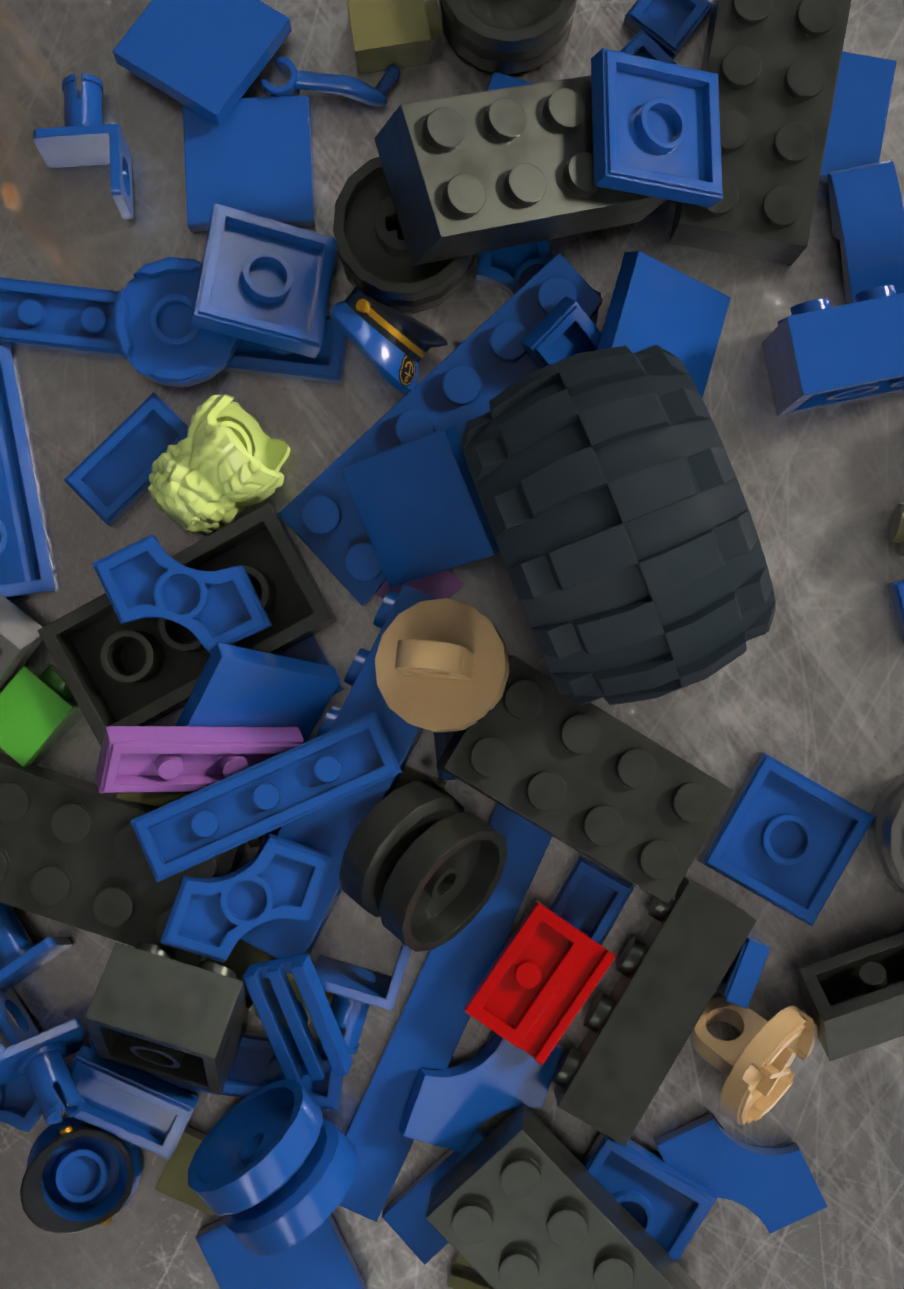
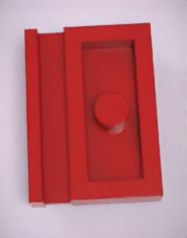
(539, 982)

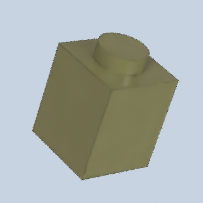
(393, 32)

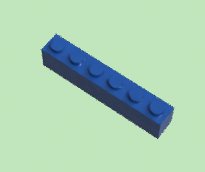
(335, 824)

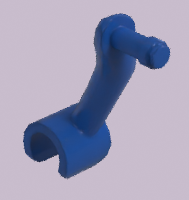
(331, 83)

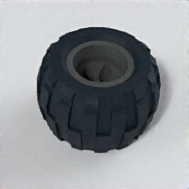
(620, 524)

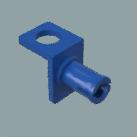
(88, 140)
(17, 961)
(356, 990)
(43, 1064)

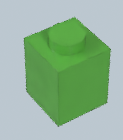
(35, 713)

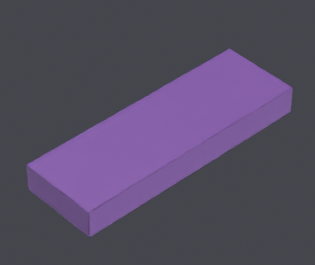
(184, 755)

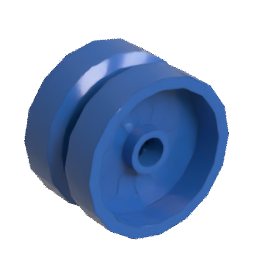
(273, 1168)

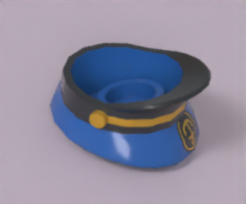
(386, 337)
(78, 1177)

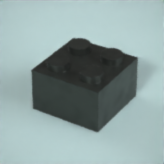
(168, 1015)

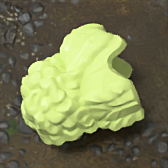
(217, 468)

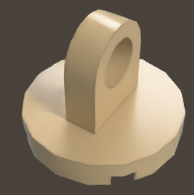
(441, 665)
(757, 1059)

